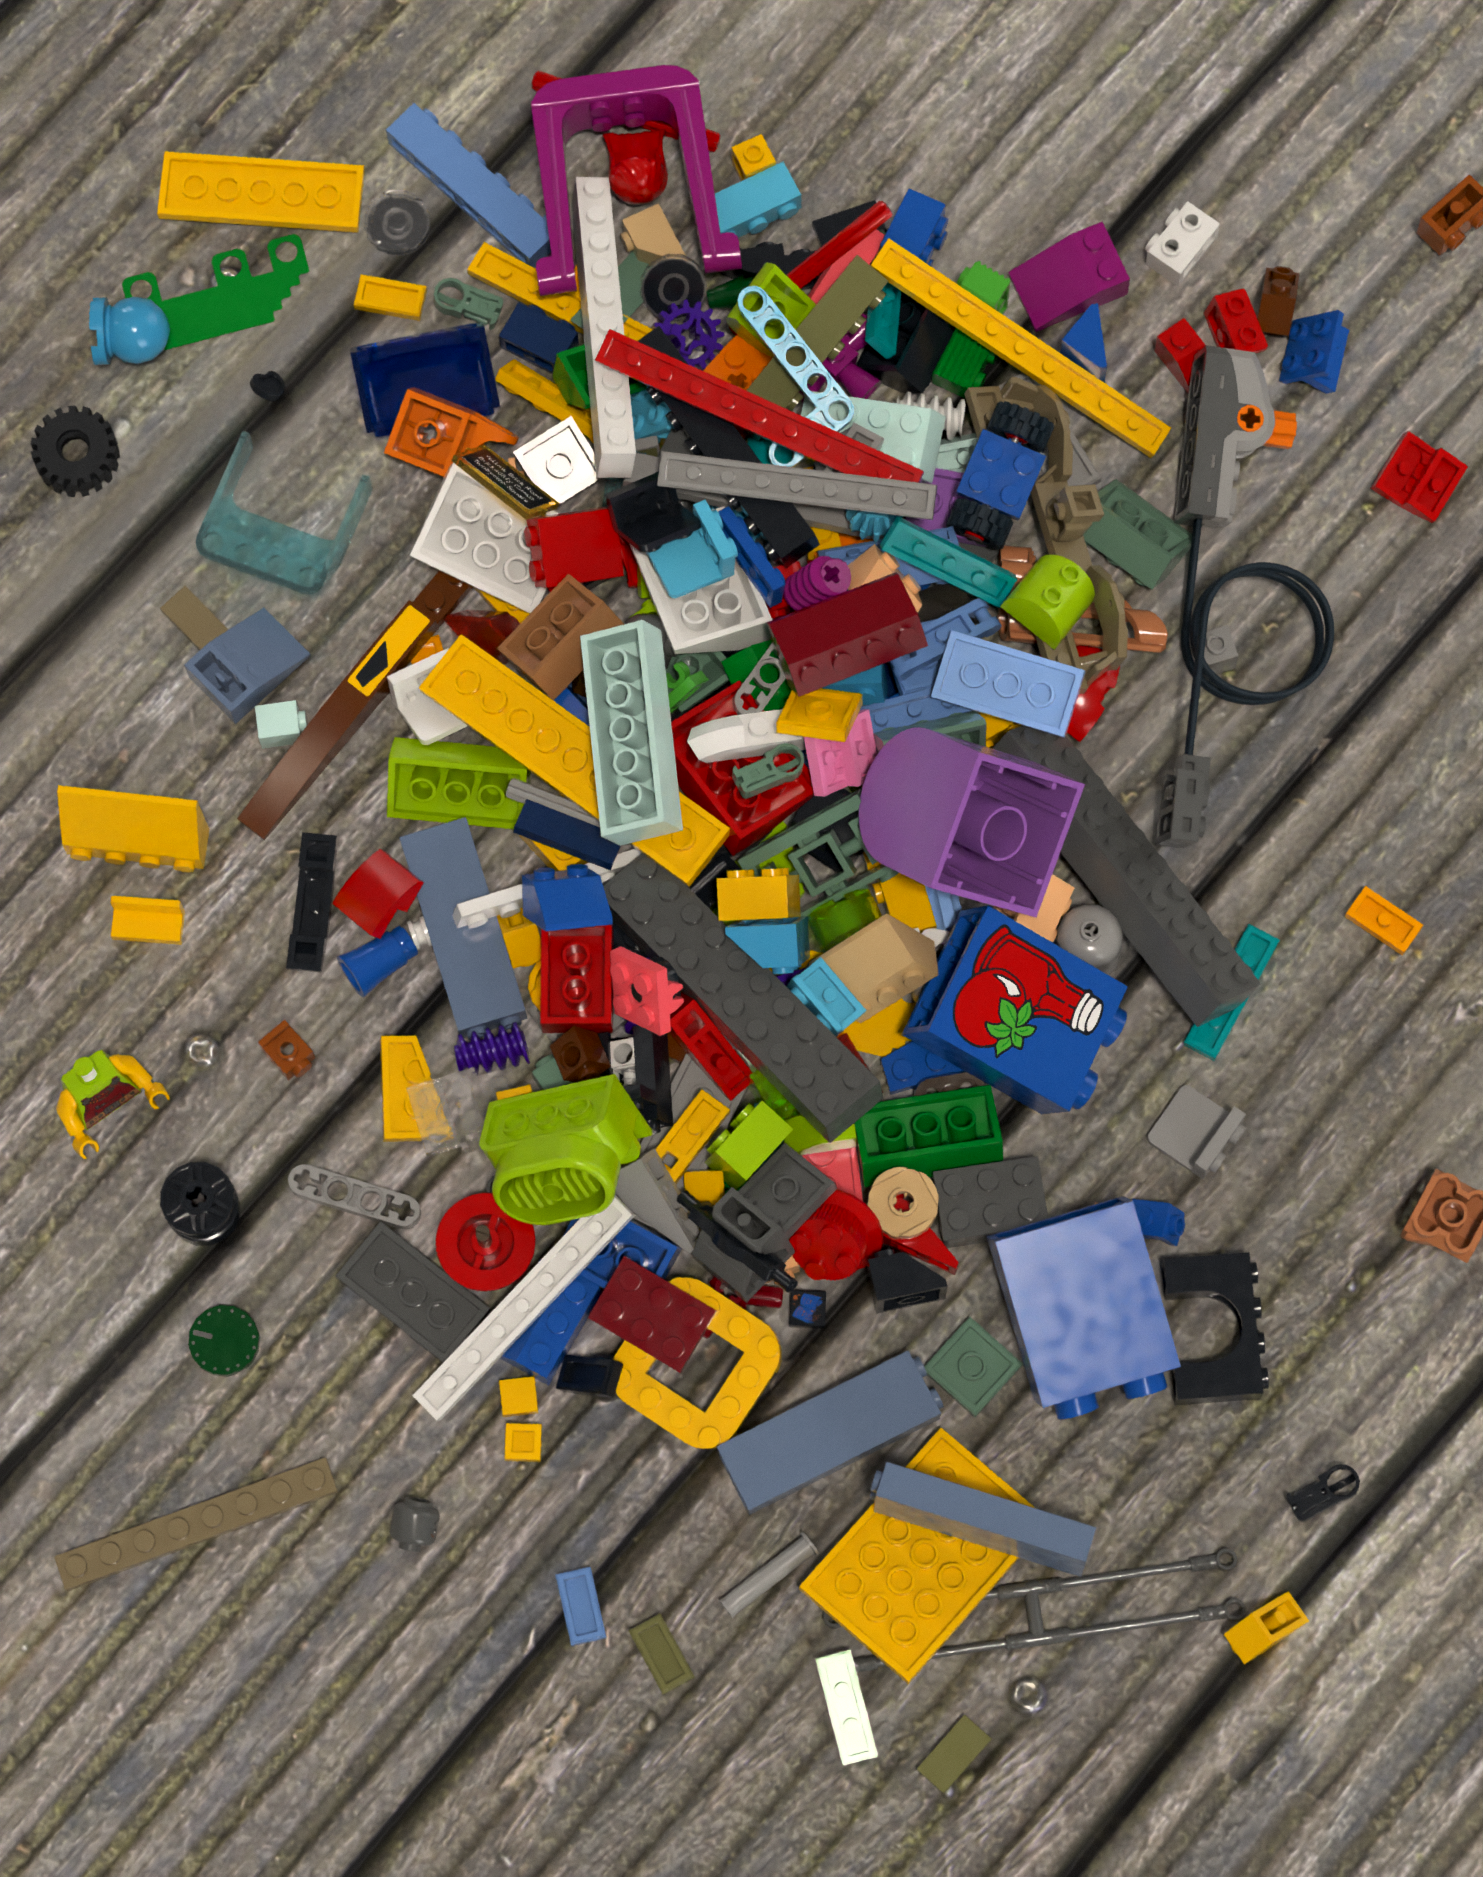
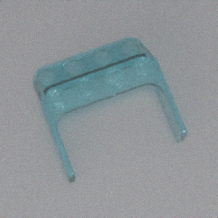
(268, 547)

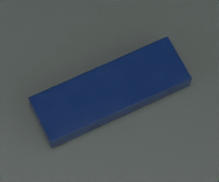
(565, 834)

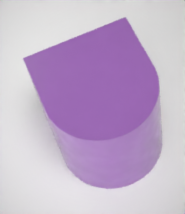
(967, 818)

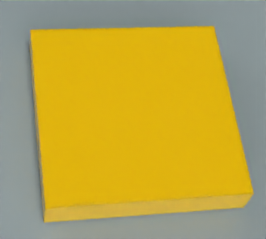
(820, 714)

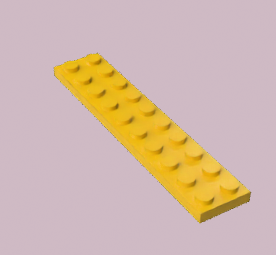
(555, 747)

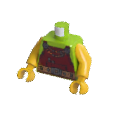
(97, 1089)

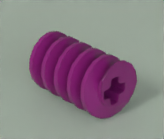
(817, 582)

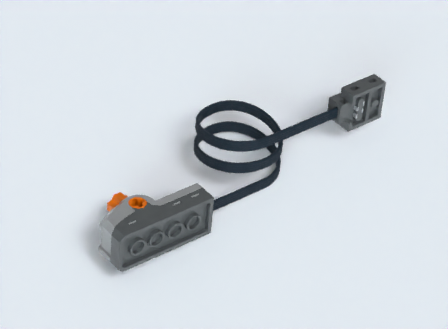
(1224, 422)

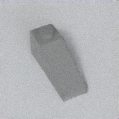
(653, 1196)

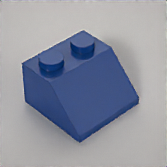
(565, 898)

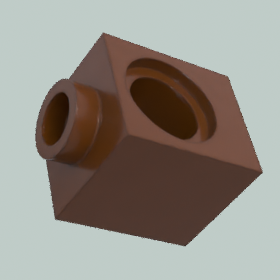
(580, 1055)

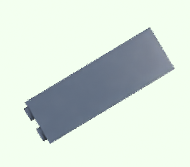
(469, 959)
(830, 1431)
(982, 1518)

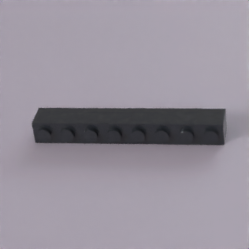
(778, 522)

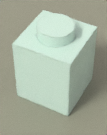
(279, 723)

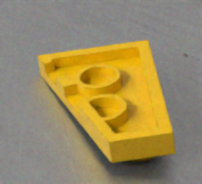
(400, 1068)

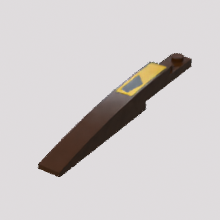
(352, 703)

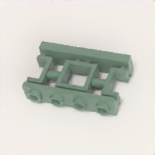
(808, 838)

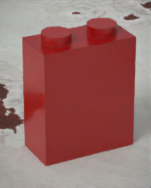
(573, 544)

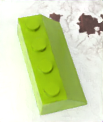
(452, 783)

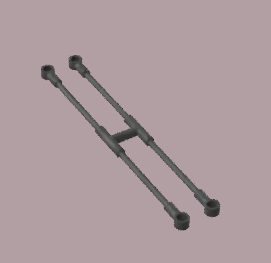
(1039, 1637)

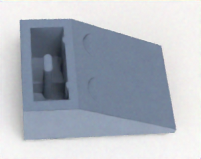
(246, 663)

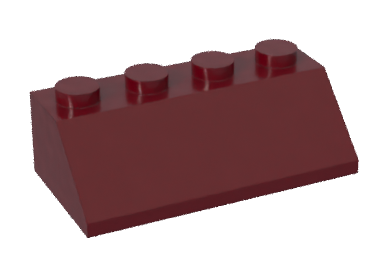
(847, 634)

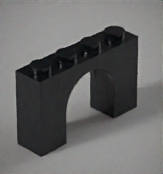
(1229, 1281)

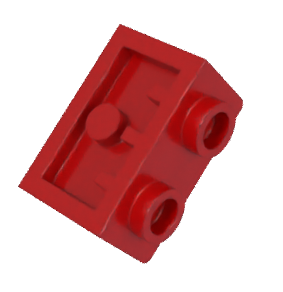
(1235, 322)

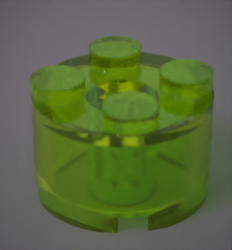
(836, 922)

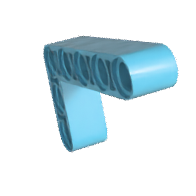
(799, 374)

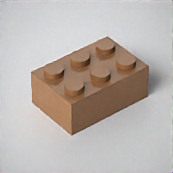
(548, 640)

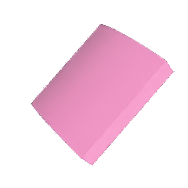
(842, 764)

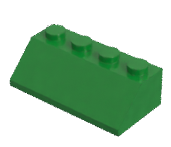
(929, 1133)

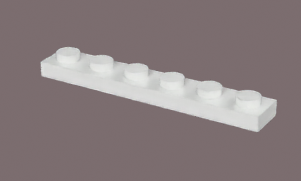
(509, 901)

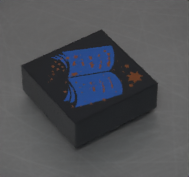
(807, 1309)

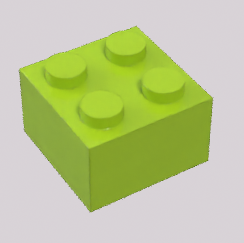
(754, 1138)

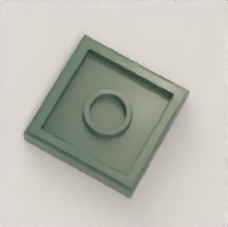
(972, 1367)

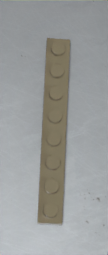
(196, 1524)

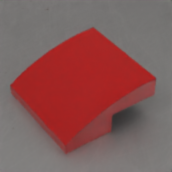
(1419, 477)
(377, 892)

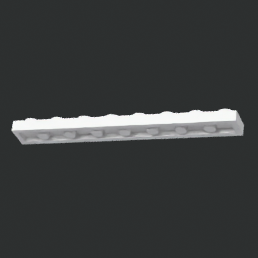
(521, 1308)

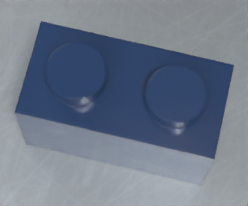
(537, 337)

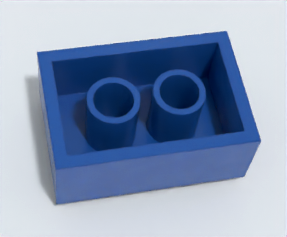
(637, 1244)

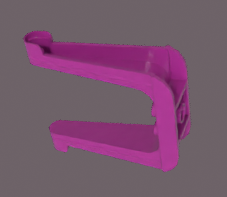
(614, 99)

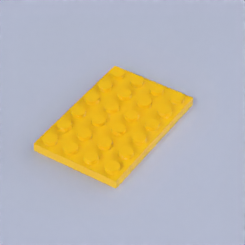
(905, 1584)

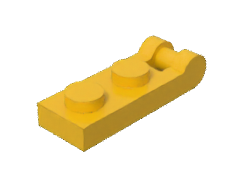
(692, 1132)

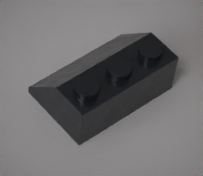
(919, 348)

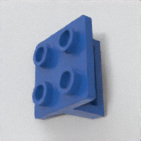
(1315, 351)

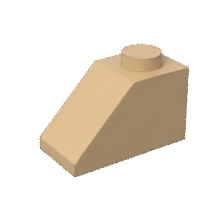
(649, 235)

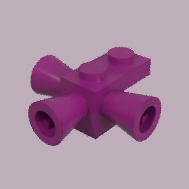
(844, 367)

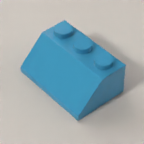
(773, 942)

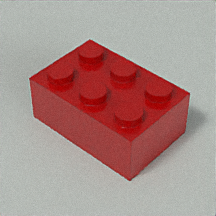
(577, 979)

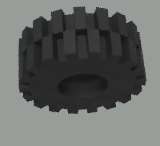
(79, 474)

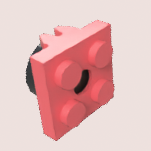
(644, 990)

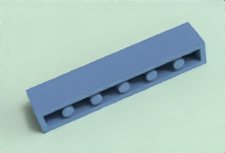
(470, 184)

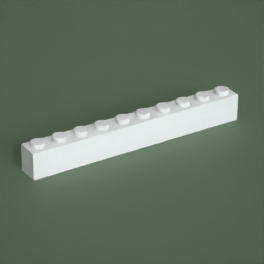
(600, 312)

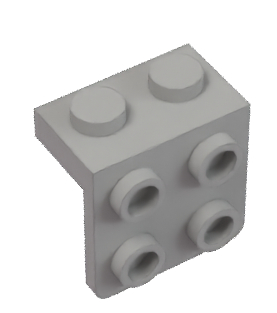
(1196, 1131)

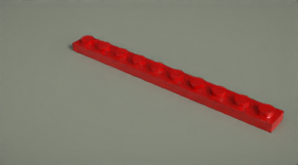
(749, 411)

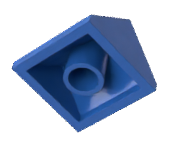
(1085, 343)

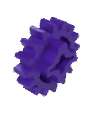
(701, 341)

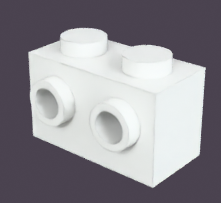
(1181, 243)

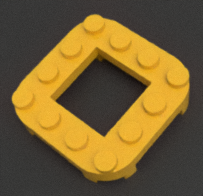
(736, 1396)

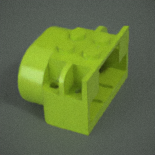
(561, 1149)

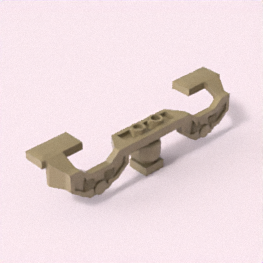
(1064, 518)

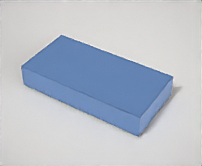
(581, 1606)

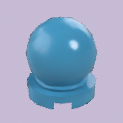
(130, 330)

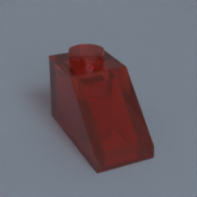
(484, 629)

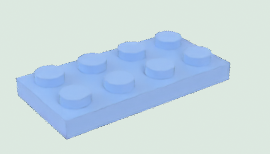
(1008, 684)

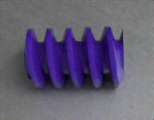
(491, 1049)

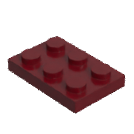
(652, 1314)

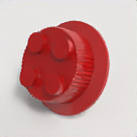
(837, 1238)

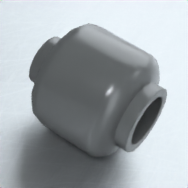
(414, 1523)

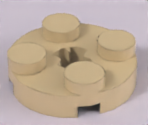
(922, 1209)

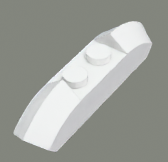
(739, 737)

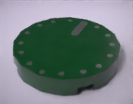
(224, 1340)

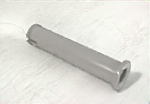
(769, 1575)

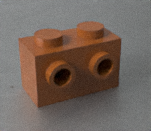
(1453, 216)

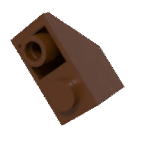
(1278, 300)

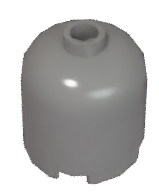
(1101, 950)

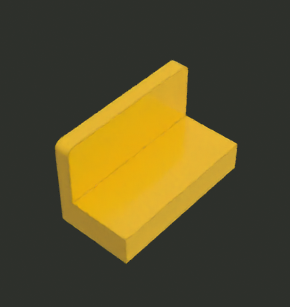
(147, 920)

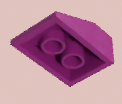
(1070, 277)

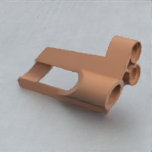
(1148, 628)

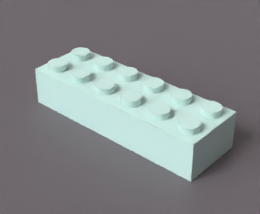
(631, 733)

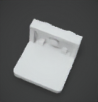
(422, 714)

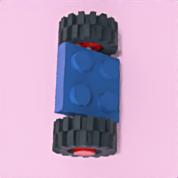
(1000, 475)

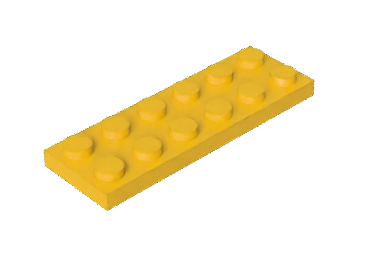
(261, 192)

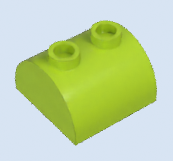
(786, 296)
(1051, 598)

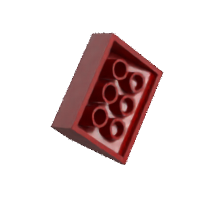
(712, 783)

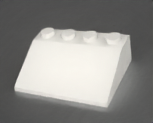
(478, 541)
(713, 618)

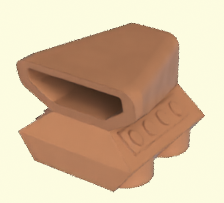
(1447, 1216)

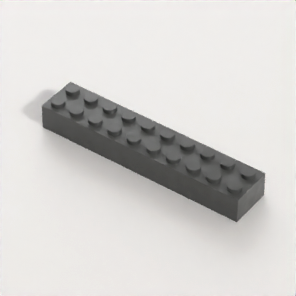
(1141, 888)
(743, 998)

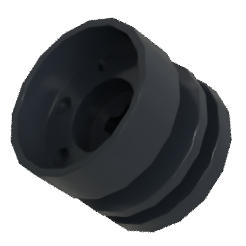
(212, 1219)

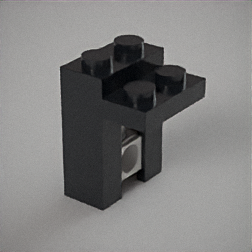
(644, 1075)

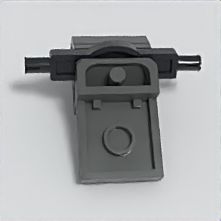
(750, 1228)

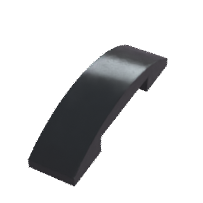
(313, 902)

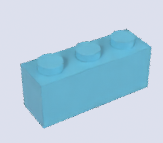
(758, 201)

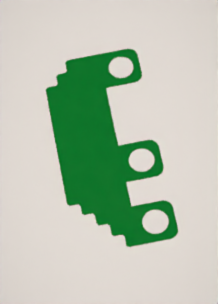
(232, 305)

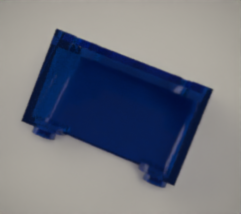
(442, 362)

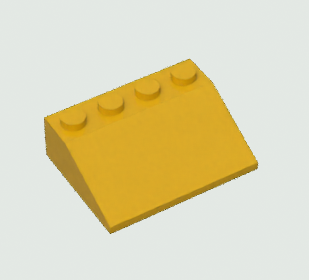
(132, 828)

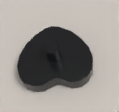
(268, 385)

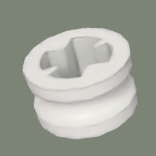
(419, 933)

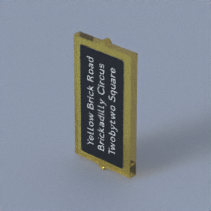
(505, 482)

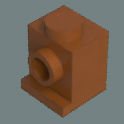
(277, 1040)

